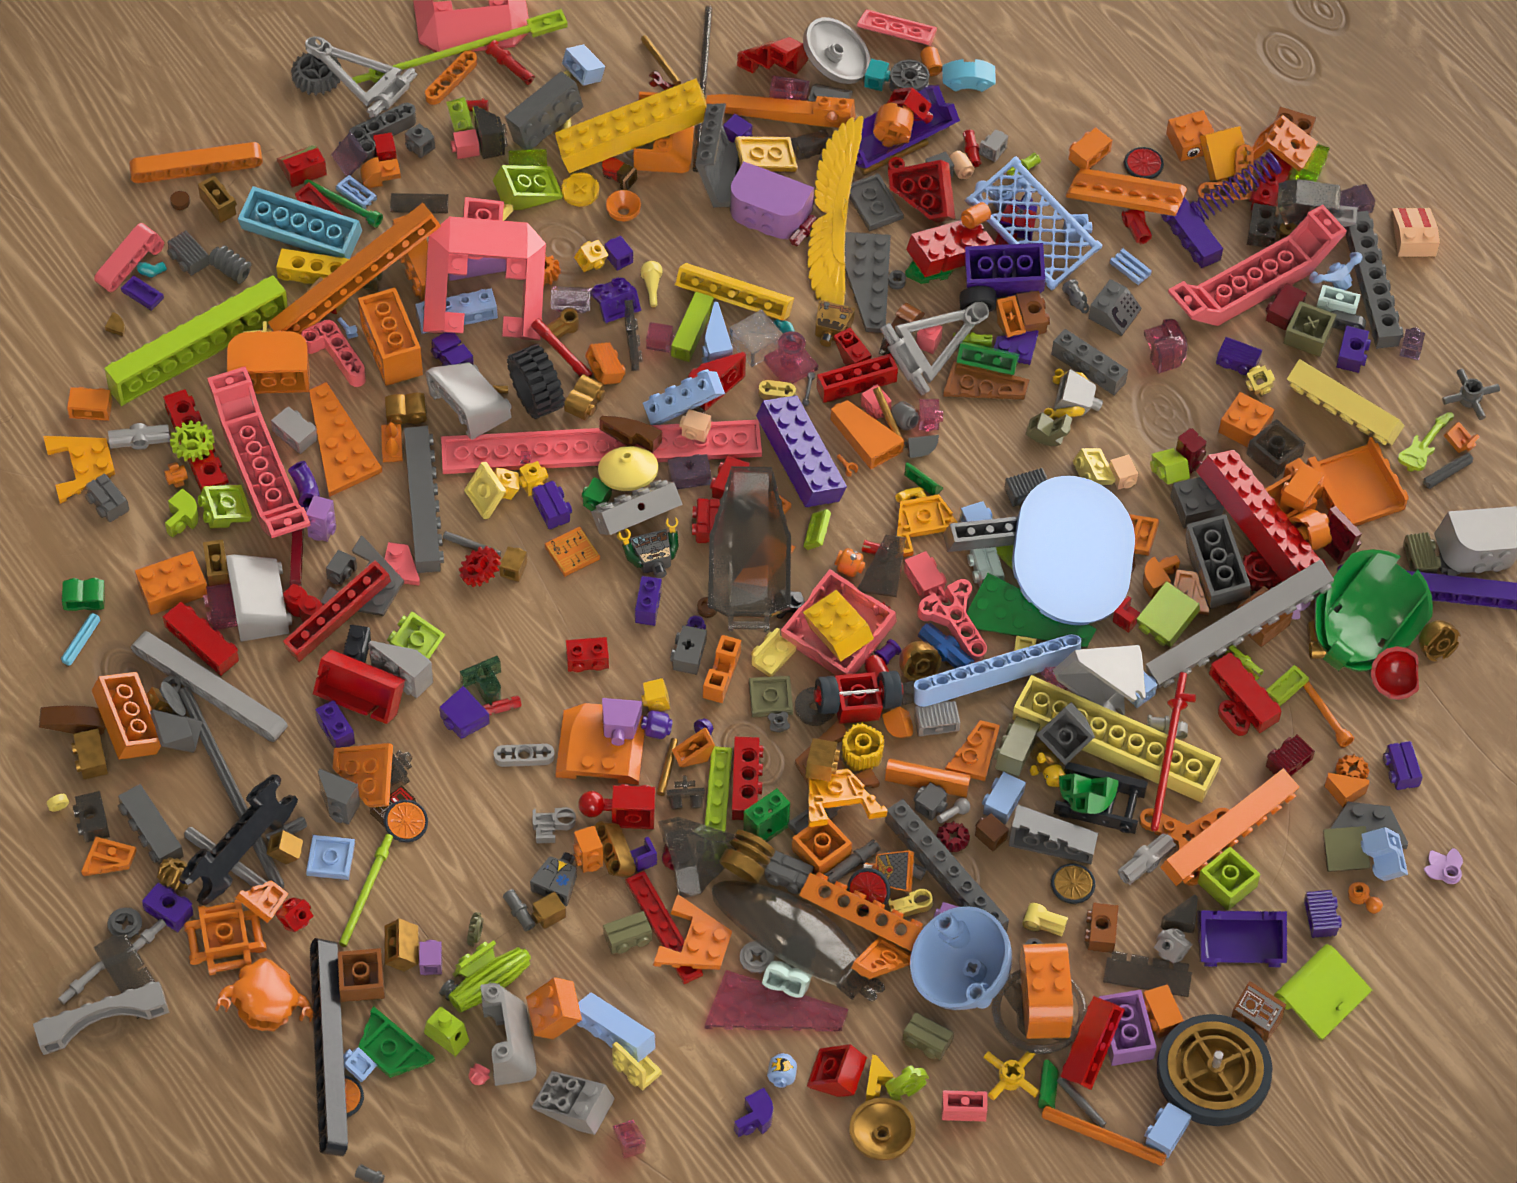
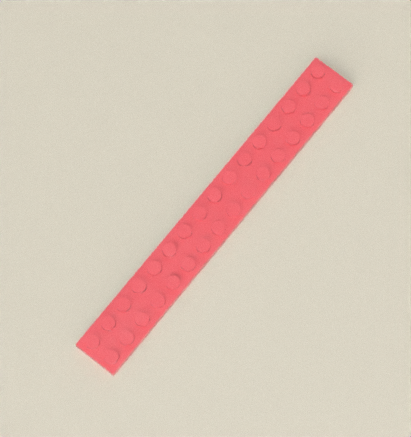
(588, 446)

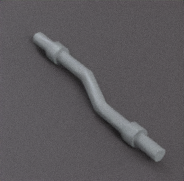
(78, 985)

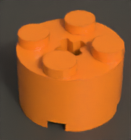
(893, 124)
(1313, 528)

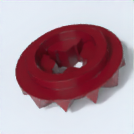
(955, 844)

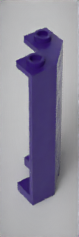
(944, 115)

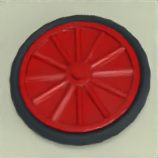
(1144, 163)
(870, 883)

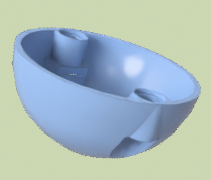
(964, 969)

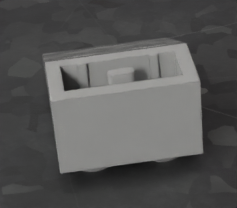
(403, 663)
(574, 1101)

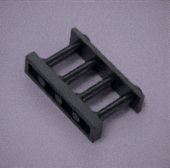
(1133, 787)

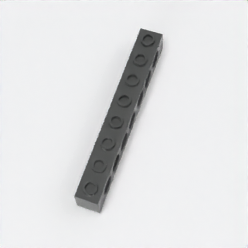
(1373, 283)
(939, 861)

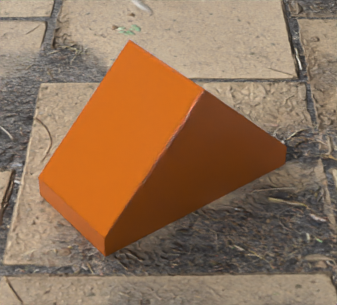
(1009, 317)
(694, 749)
(1346, 788)

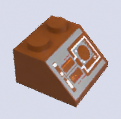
(1259, 1010)

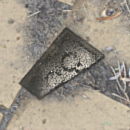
(633, 340)
(885, 569)

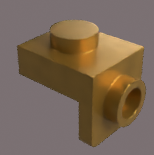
(157, 701)

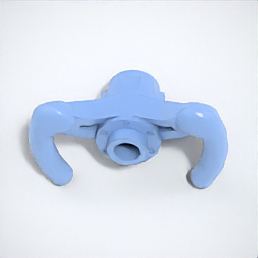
(1006, 195)
(1338, 273)

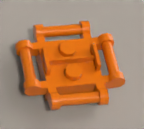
(224, 936)

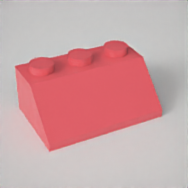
(482, 209)

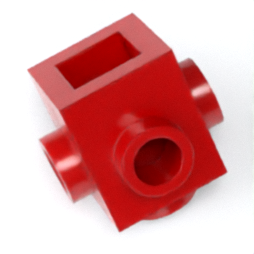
(294, 914)

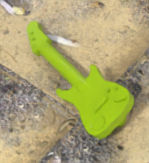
(1416, 455)

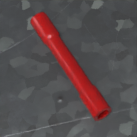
(546, 334)

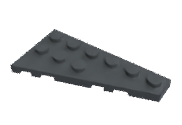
(868, 275)

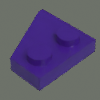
(1021, 344)

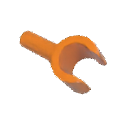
(852, 465)

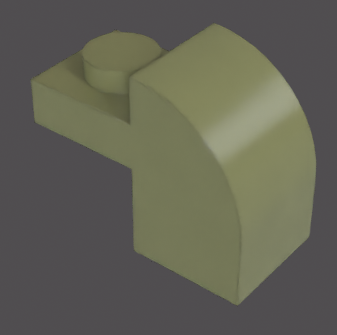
(1047, 431)

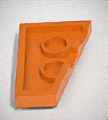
(976, 752)
(880, 959)

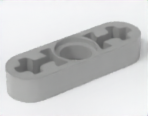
(530, 761)

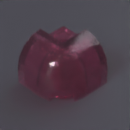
(1167, 345)

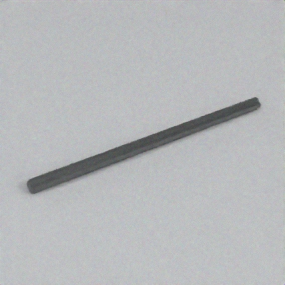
(228, 782)

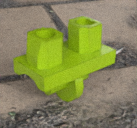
(460, 115)

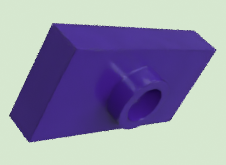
(142, 293)

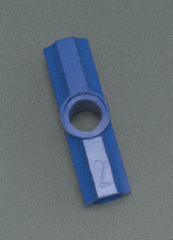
(947, 646)

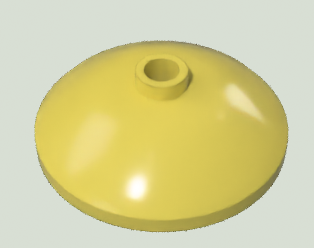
(628, 468)

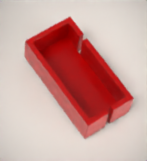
(945, 246)
(358, 686)

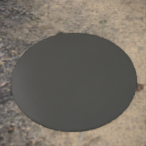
(173, 698)

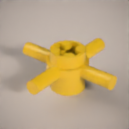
(1016, 1079)

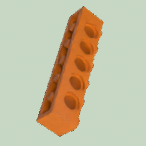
(812, 892)

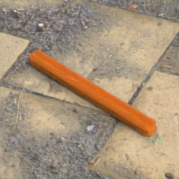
(1104, 1135)

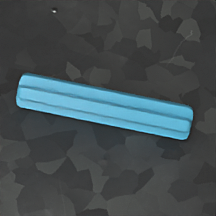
(80, 639)

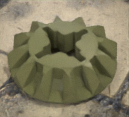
(475, 929)

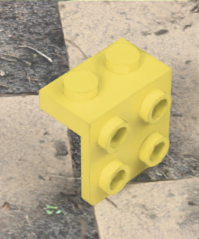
(638, 1073)

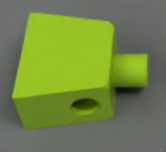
(443, 1029)

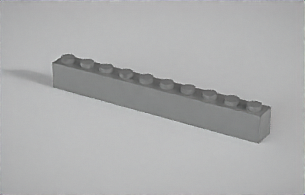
(1240, 623)

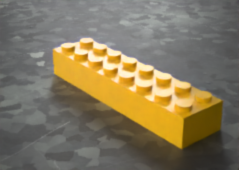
(632, 125)

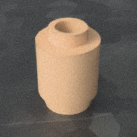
(962, 166)

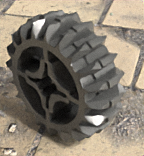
(313, 75)

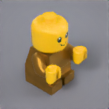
(1047, 764)

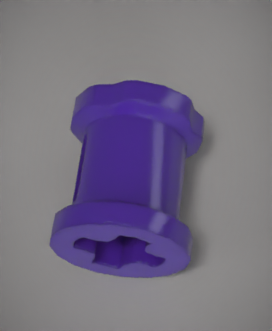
(888, 651)

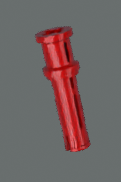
(504, 58)

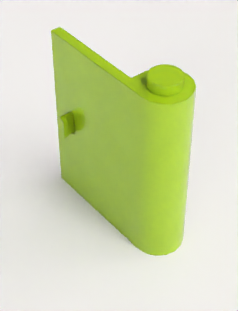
(1320, 988)

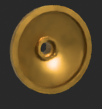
(884, 1117)

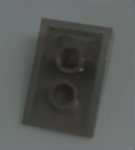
(1302, 196)

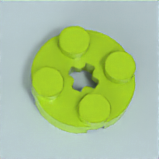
(907, 1083)

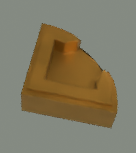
(115, 325)

